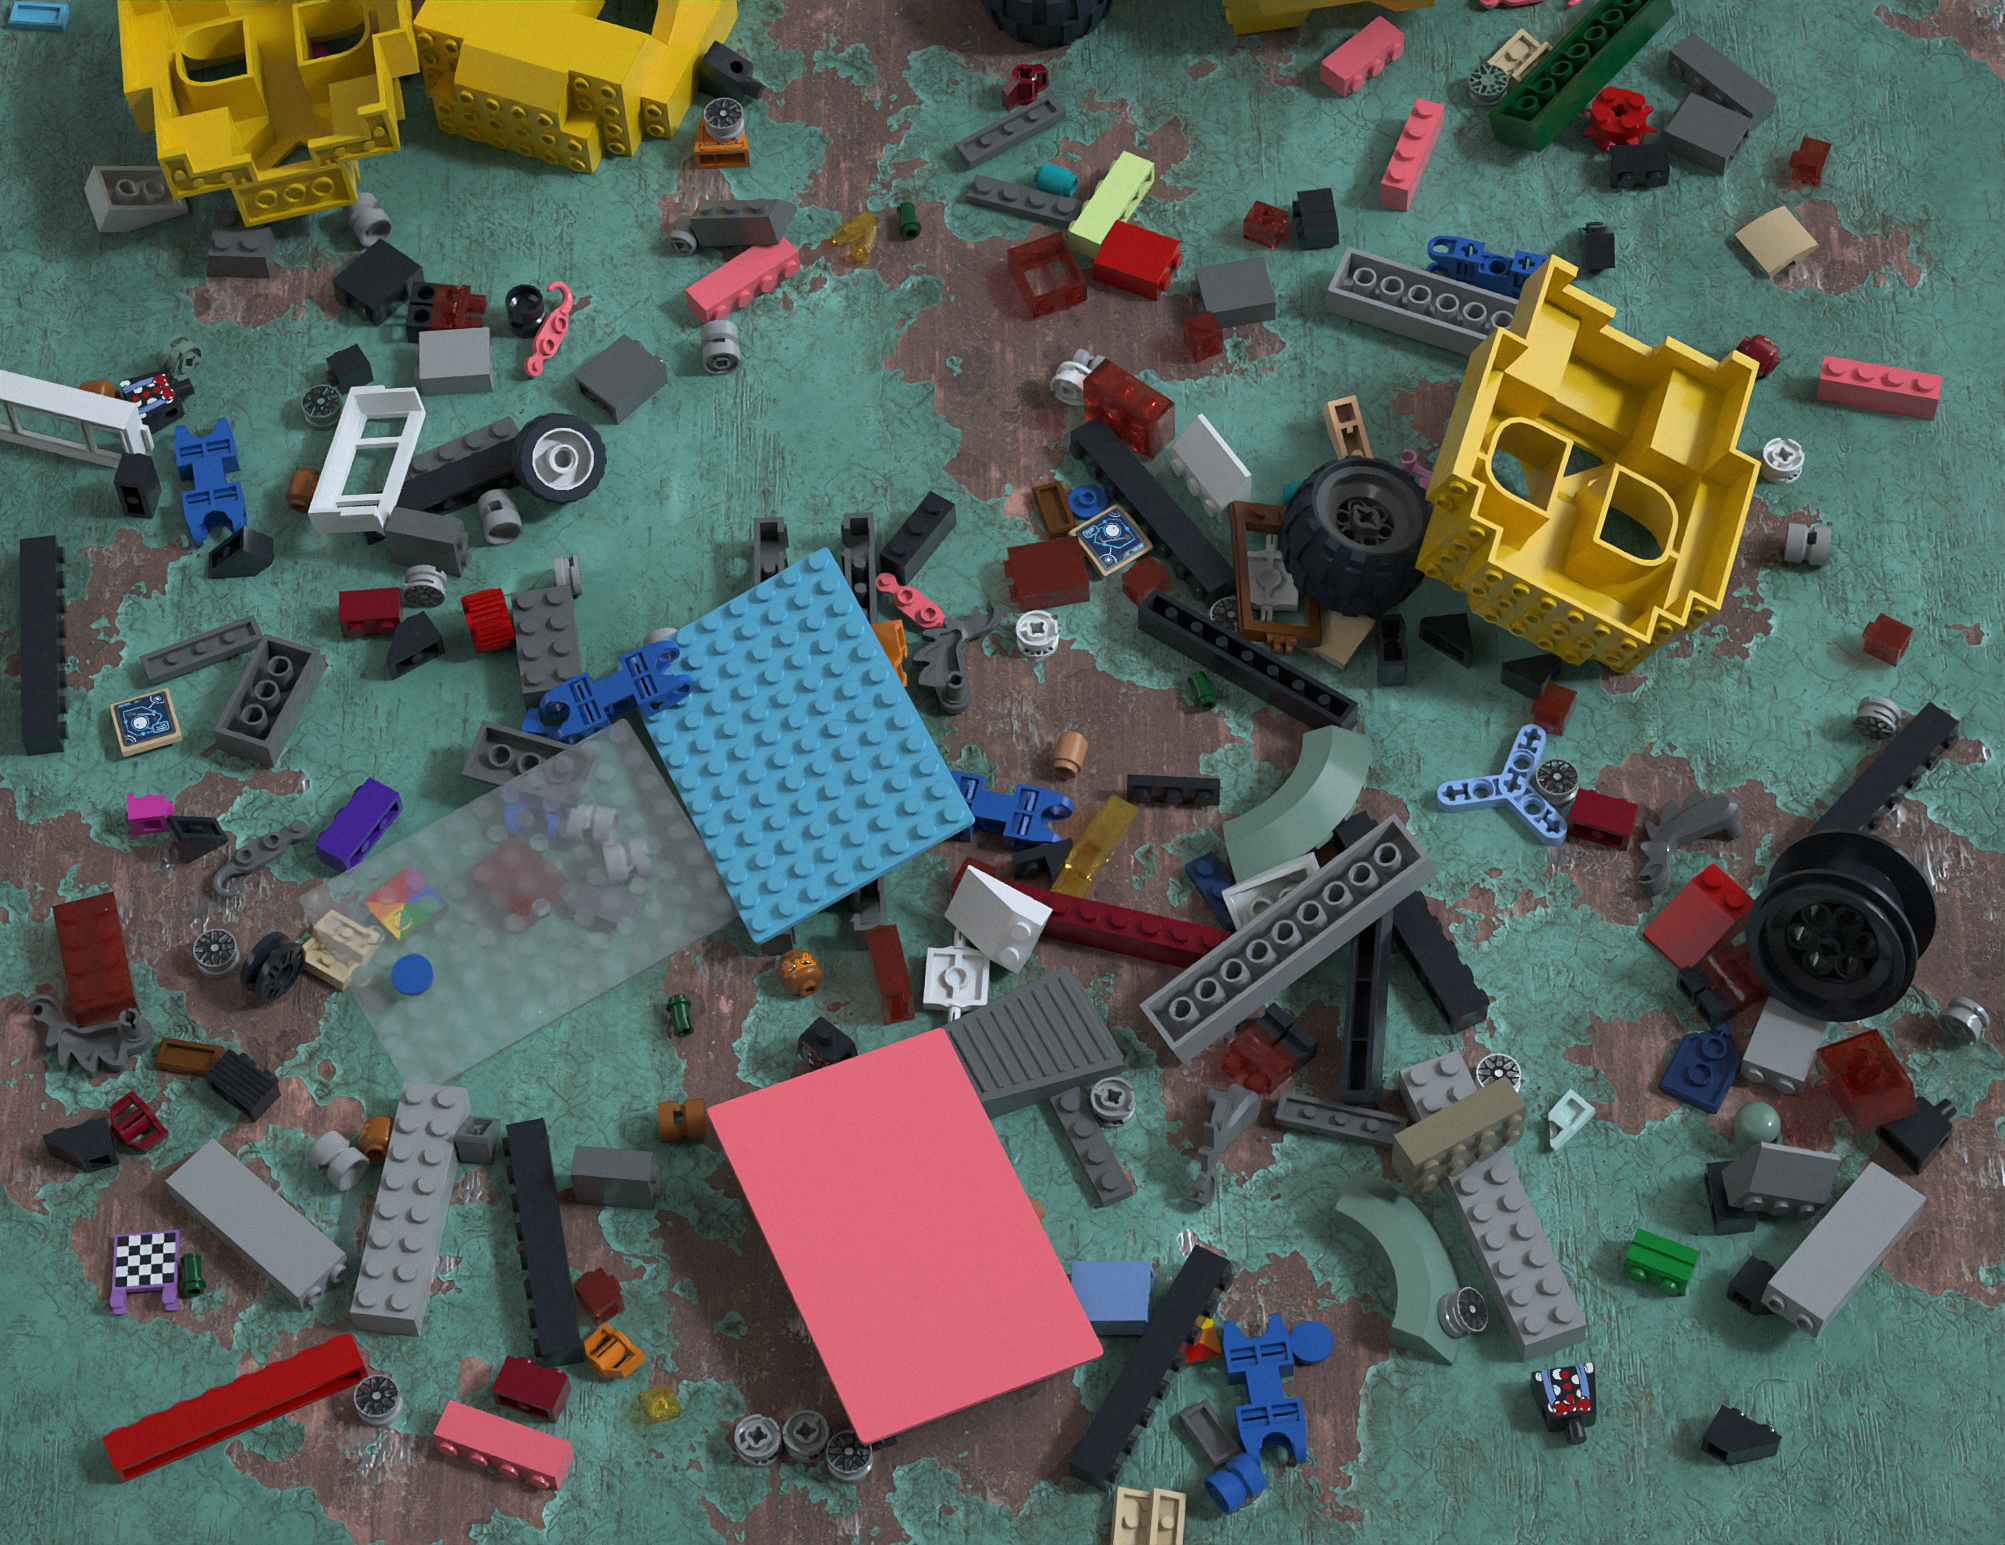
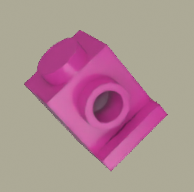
(148, 813)

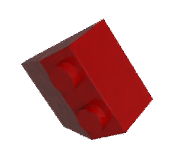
(1700, 918)

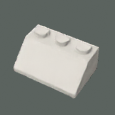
(1210, 468)

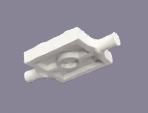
(1269, 583)
(956, 978)

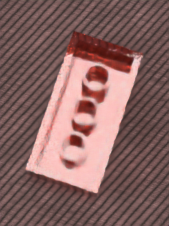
(95, 959)

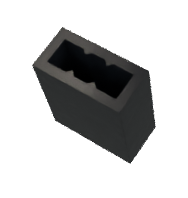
(377, 282)

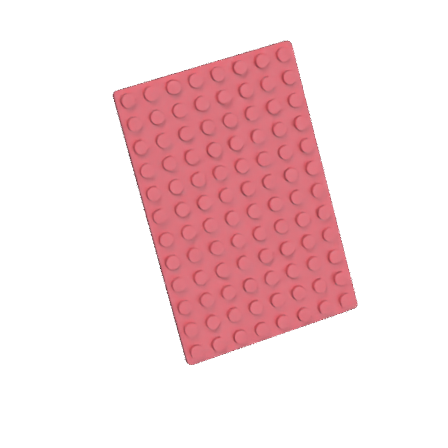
(903, 1235)

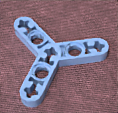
(1519, 798)

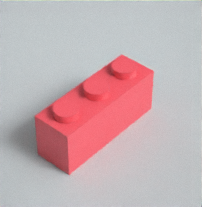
(1362, 57)

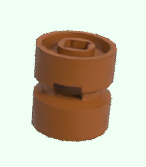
(693, 1116)

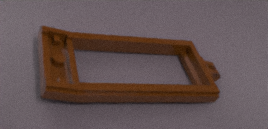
(1265, 519)

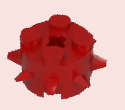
(1617, 118)

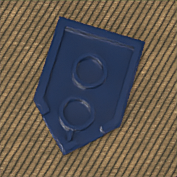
(1703, 1069)

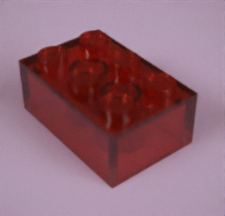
(1129, 408)
(1867, 1080)

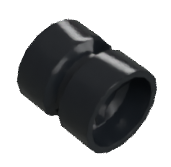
(525, 310)

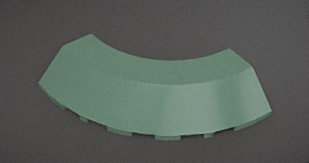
(1307, 805)
(1412, 1257)

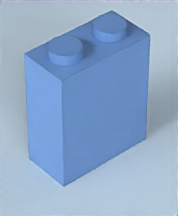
(1115, 1295)

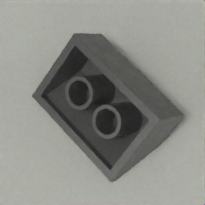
(742, 221)
(1781, 1180)

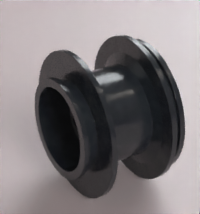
(1841, 925)

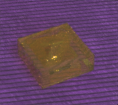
(659, 1404)

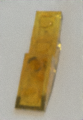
(1095, 847)

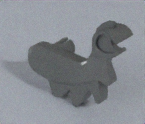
(944, 660)
(1679, 826)
(102, 1043)
(1231, 1116)

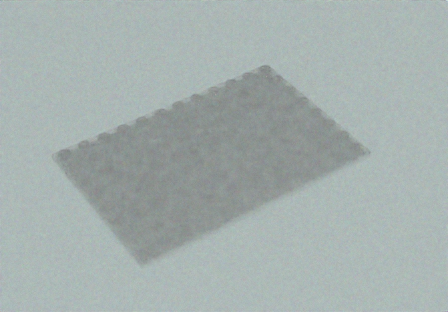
(522, 906)

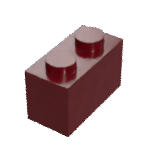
(370, 612)
(1602, 819)
(531, 1388)

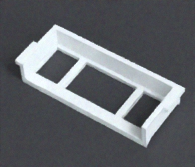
(365, 404)
(74, 406)

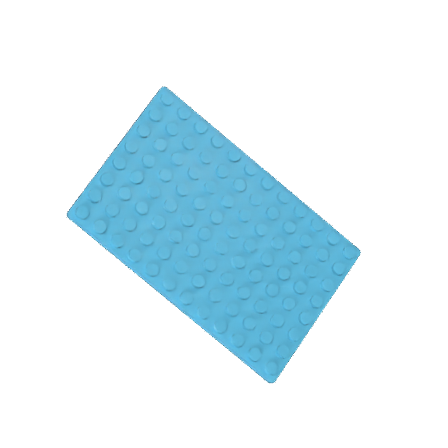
(800, 749)

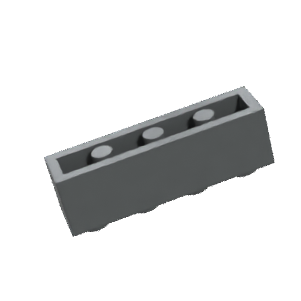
(1720, 79)

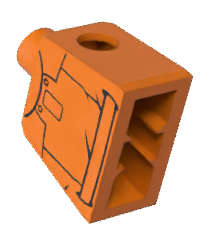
(718, 155)

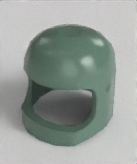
(1754, 1124)

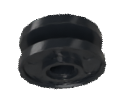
(272, 966)

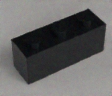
(918, 538)

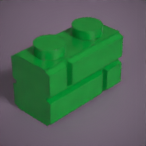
(1660, 1262)

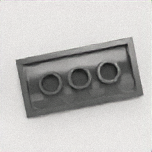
(506, 753)

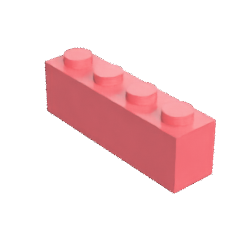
(1411, 155)
(742, 280)
(1879, 387)
(503, 1445)

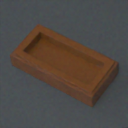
(1054, 509)
(187, 1057)

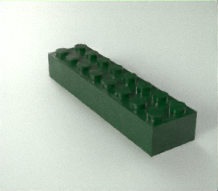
(1576, 71)

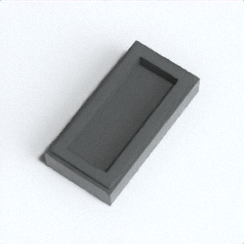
(1210, 1434)

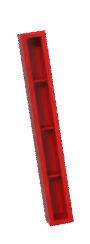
(234, 1407)

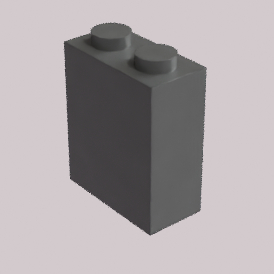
(1706, 133)
(1235, 292)
(621, 378)
(428, 540)
(615, 1177)

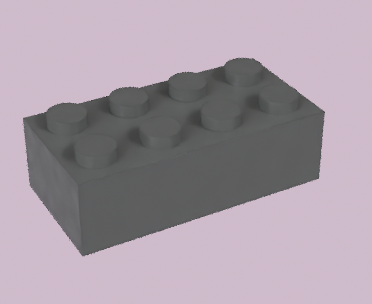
(545, 640)
(269, 700)

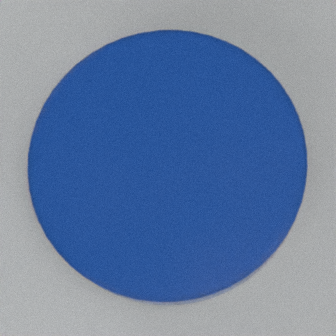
(1087, 501)
(412, 975)
(1311, 1342)

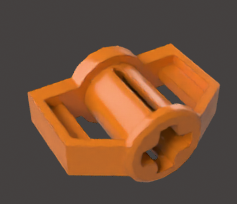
(612, 1353)

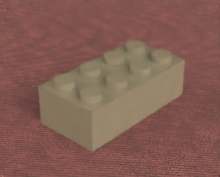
(1458, 1136)

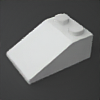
(130, 197)
(1261, 891)
(997, 918)

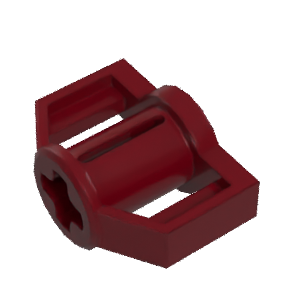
(1023, 86)
(136, 1123)

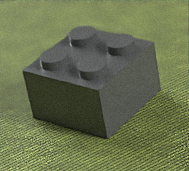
(241, 249)

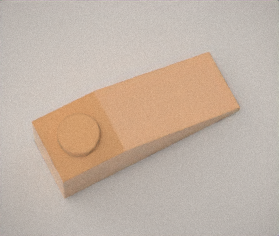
(1346, 428)

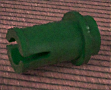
(909, 226)
(1204, 697)
(679, 1009)
(193, 1283)

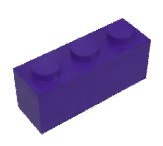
(358, 826)

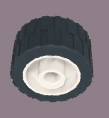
(559, 458)

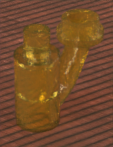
(853, 229)

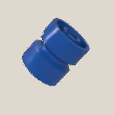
(1235, 1483)

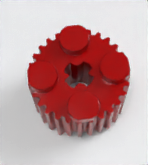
(488, 620)

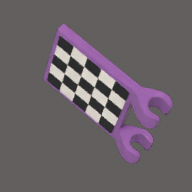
(145, 1264)

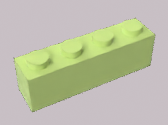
(1113, 200)

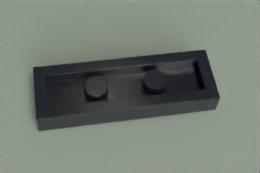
(1173, 790)

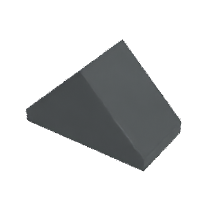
(478, 1139)

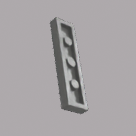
(1010, 131)
(1024, 201)
(463, 446)
(201, 650)
(1338, 1120)
(1090, 1147)

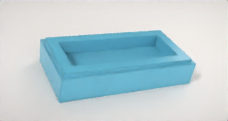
(38, 16)

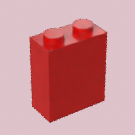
(1137, 260)

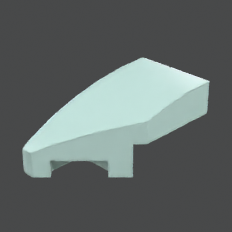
(1568, 1118)

